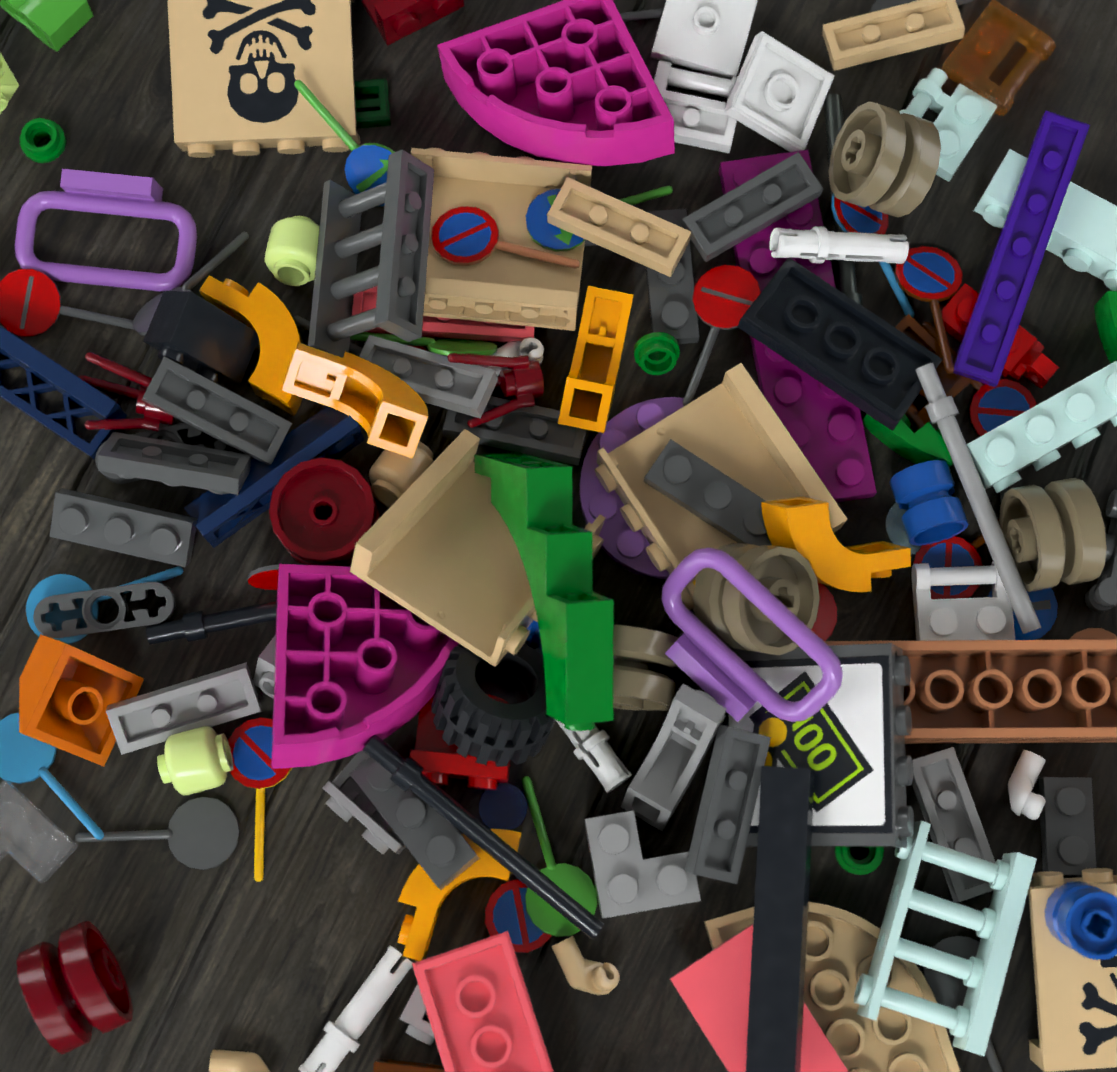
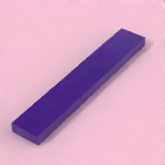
(1020, 248)

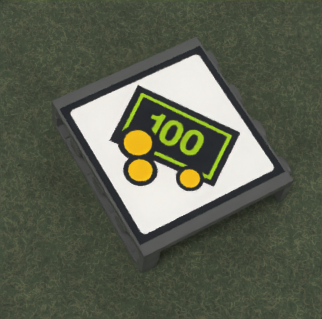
(849, 742)

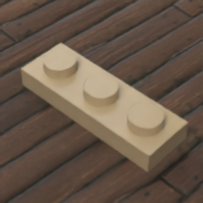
(892, 32)
(619, 227)

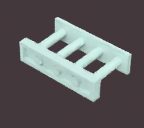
(982, 974)

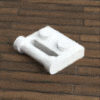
(697, 119)
(960, 617)

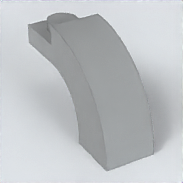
(674, 756)

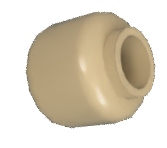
(396, 473)

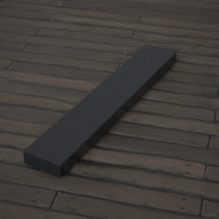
(780, 920)

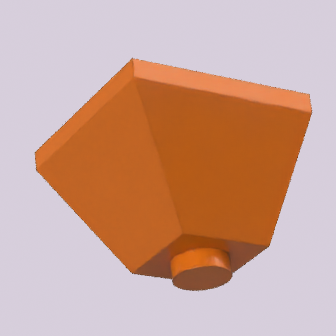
(67, 698)

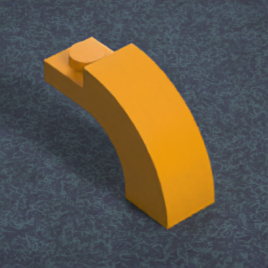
(275, 331)
(596, 360)
(368, 393)
(806, 527)
(428, 898)

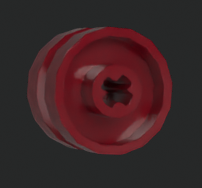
(316, 489)
(74, 987)

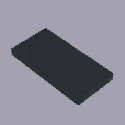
(838, 343)

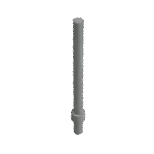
(943, 411)

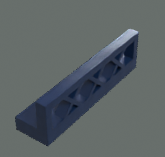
(56, 379)
(324, 435)

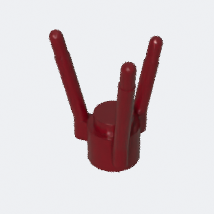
(520, 381)
(152, 415)

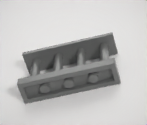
(402, 257)

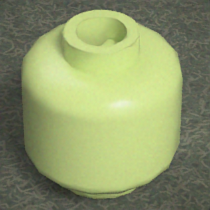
(293, 250)
(195, 760)

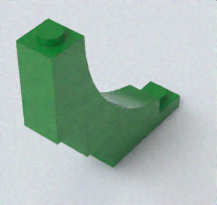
(557, 558)

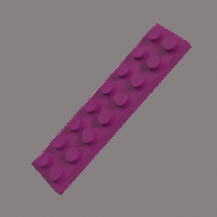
(817, 418)

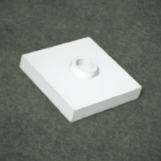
(704, 34)
(778, 93)

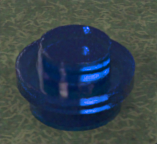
(503, 807)

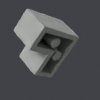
(627, 881)

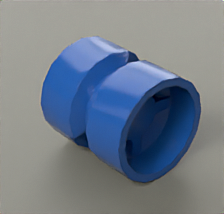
(927, 497)
(1083, 919)

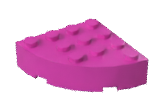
(562, 86)
(345, 665)

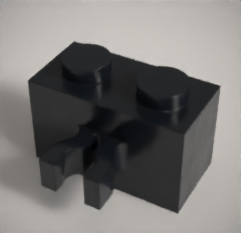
(201, 337)

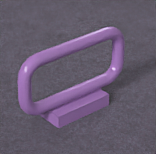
(115, 196)
(722, 671)

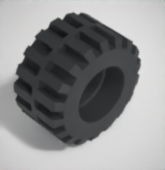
(487, 726)

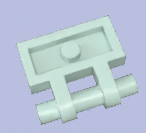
(959, 118)

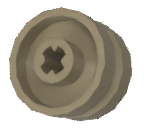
(884, 159)
(1054, 533)
(736, 618)
(636, 660)

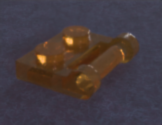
(986, 48)

